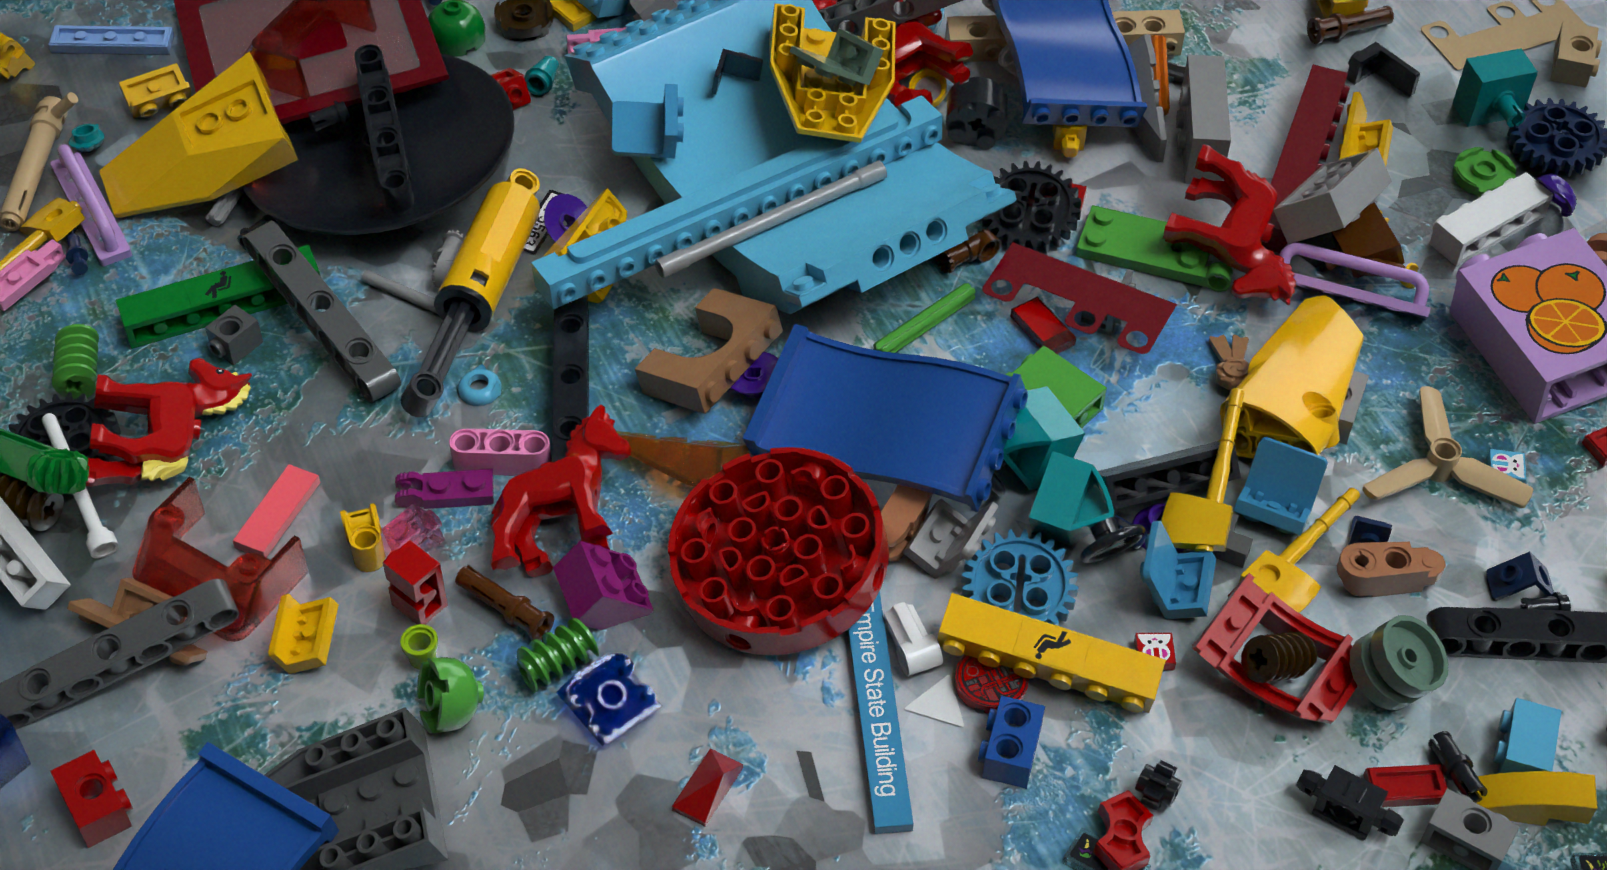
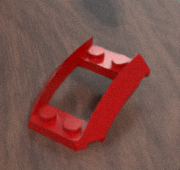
(1235, 622)

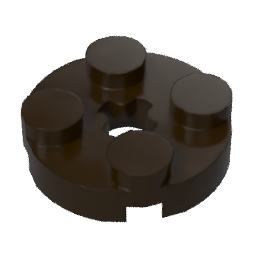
(534, 24)

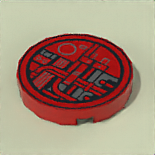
(984, 685)

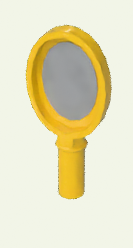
(932, 82)

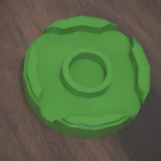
(1482, 170)

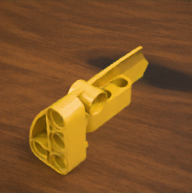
(1299, 380)

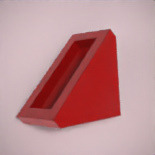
(707, 787)

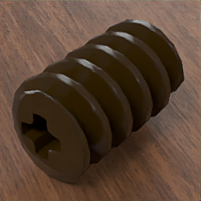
(30, 506)
(1278, 656)

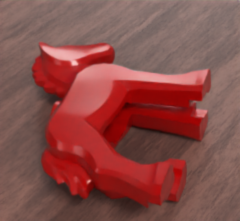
(919, 48)
(1243, 230)
(556, 491)

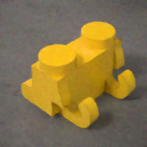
(12, 57)

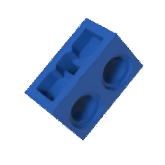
(1011, 741)

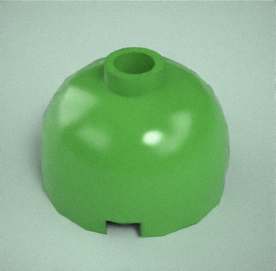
(449, 694)

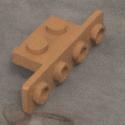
(131, 600)

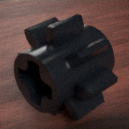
(1158, 785)

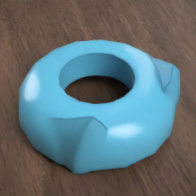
(483, 396)

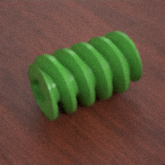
(75, 360)
(554, 652)

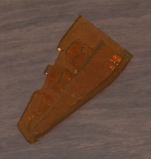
(682, 459)

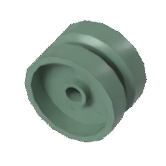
(1398, 662)

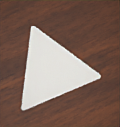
(939, 703)

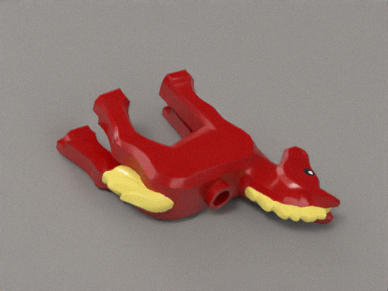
(171, 422)

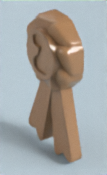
(1232, 366)

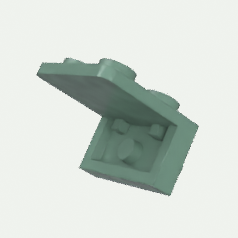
(848, 57)

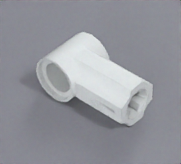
(914, 647)

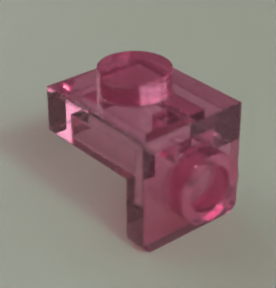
(413, 525)

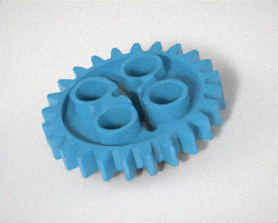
(1053, 588)

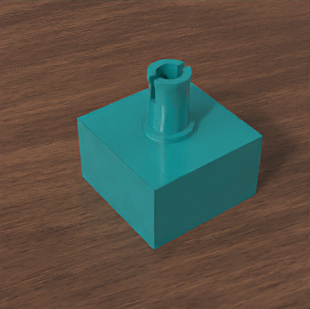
(1495, 88)

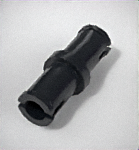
(1457, 766)

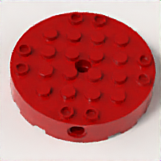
(779, 551)

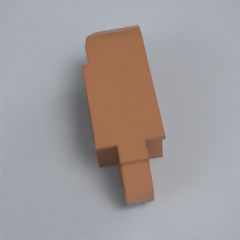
(903, 517)
(1388, 568)

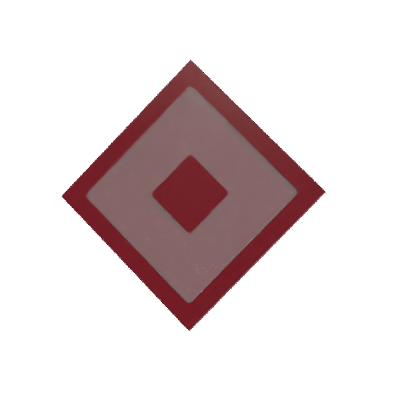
(222, 30)

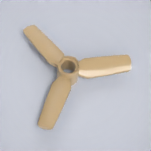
(1445, 462)

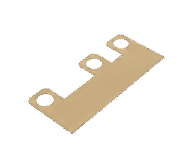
(1512, 33)

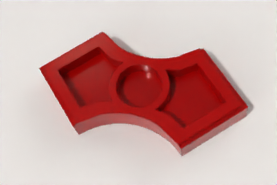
(1123, 843)

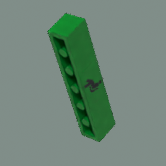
(199, 301)

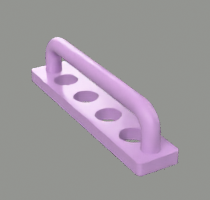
(114, 245)
(1417, 308)

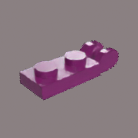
(445, 489)

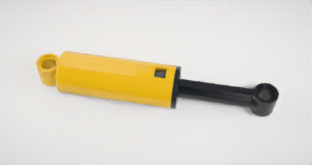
(476, 281)

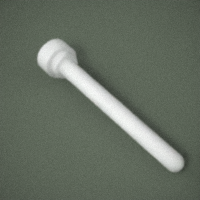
(100, 540)

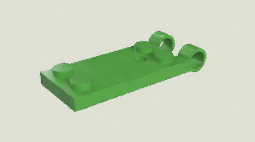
(1139, 245)

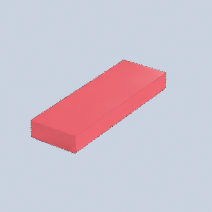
(276, 511)

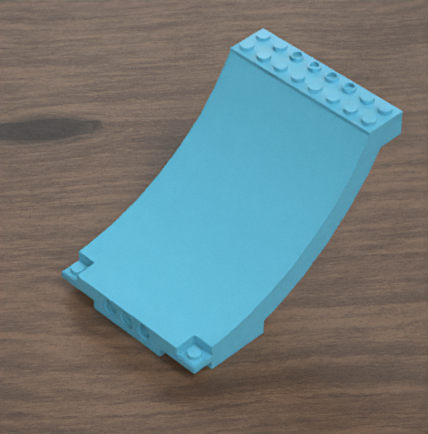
(834, 246)

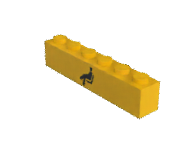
(1050, 653)

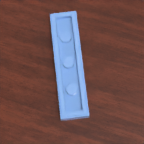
(111, 40)

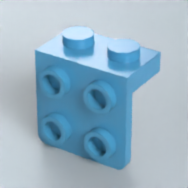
(648, 127)
(1281, 486)
(1177, 580)

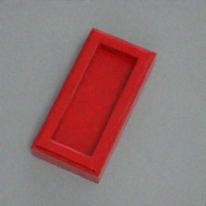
(1409, 784)

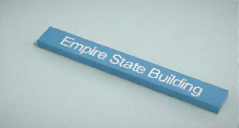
(879, 723)

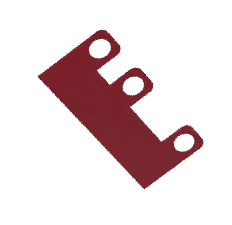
(1088, 291)

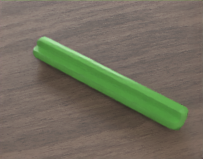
(926, 319)

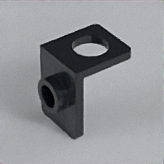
(738, 65)

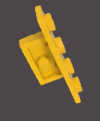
(1364, 136)

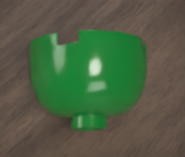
(457, 27)

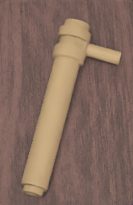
(44, 130)

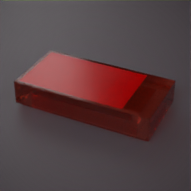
(1043, 325)

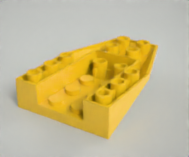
(824, 104)
(202, 147)

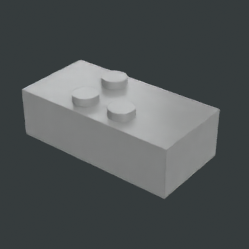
(1203, 112)
(1332, 196)

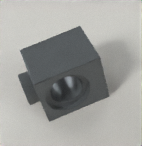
(233, 335)

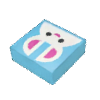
(1508, 462)

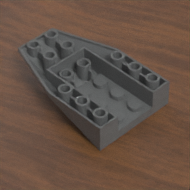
(377, 792)

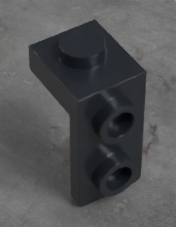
(1385, 64)

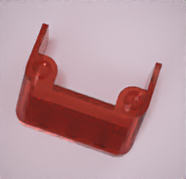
(291, 28)
(177, 567)

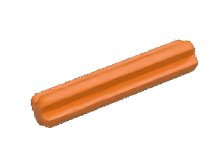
(1161, 71)

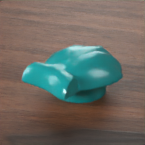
(86, 137)

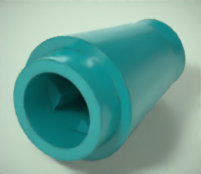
(542, 75)

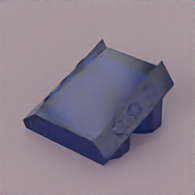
(609, 697)

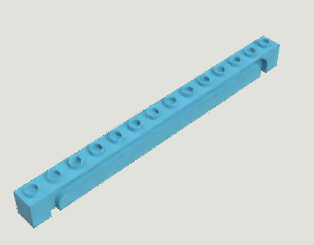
(702, 214)

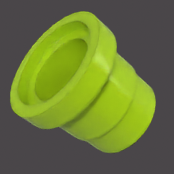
(417, 638)

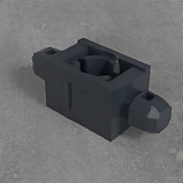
(1350, 802)

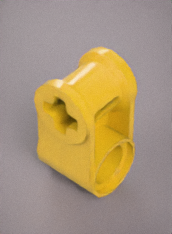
(365, 539)

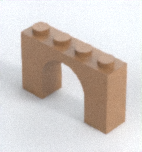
(703, 380)

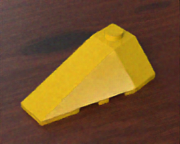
(599, 216)

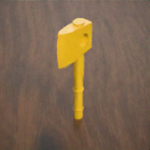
(48, 223)
(1203, 522)
(1279, 572)

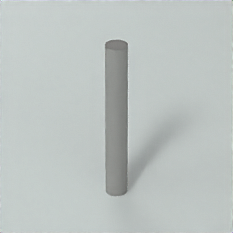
(399, 290)

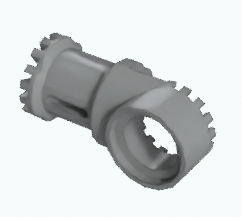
(445, 255)

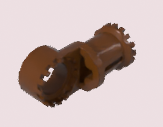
(981, 245)

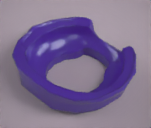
(1562, 192)

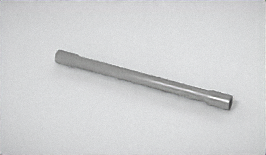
(685, 257)

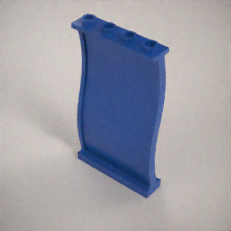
(1071, 63)
(890, 415)
(228, 820)

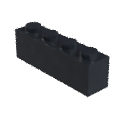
(1164, 474)

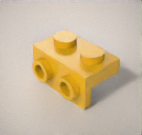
(155, 91)
(302, 633)

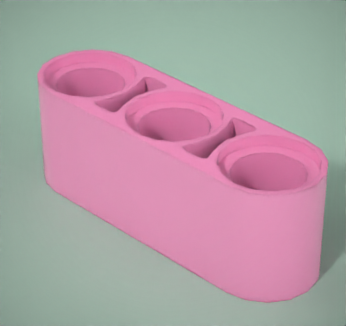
(499, 449)

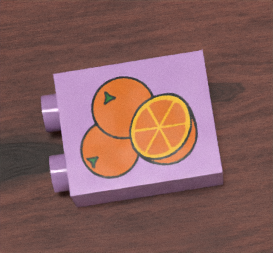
(1539, 320)

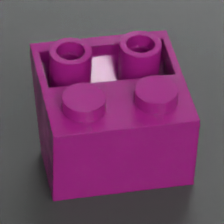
(602, 586)

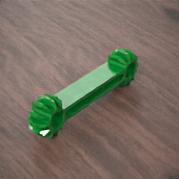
(42, 465)

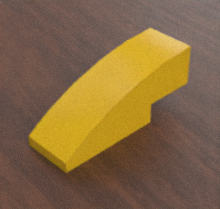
(1540, 795)

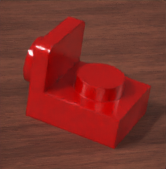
(514, 85)

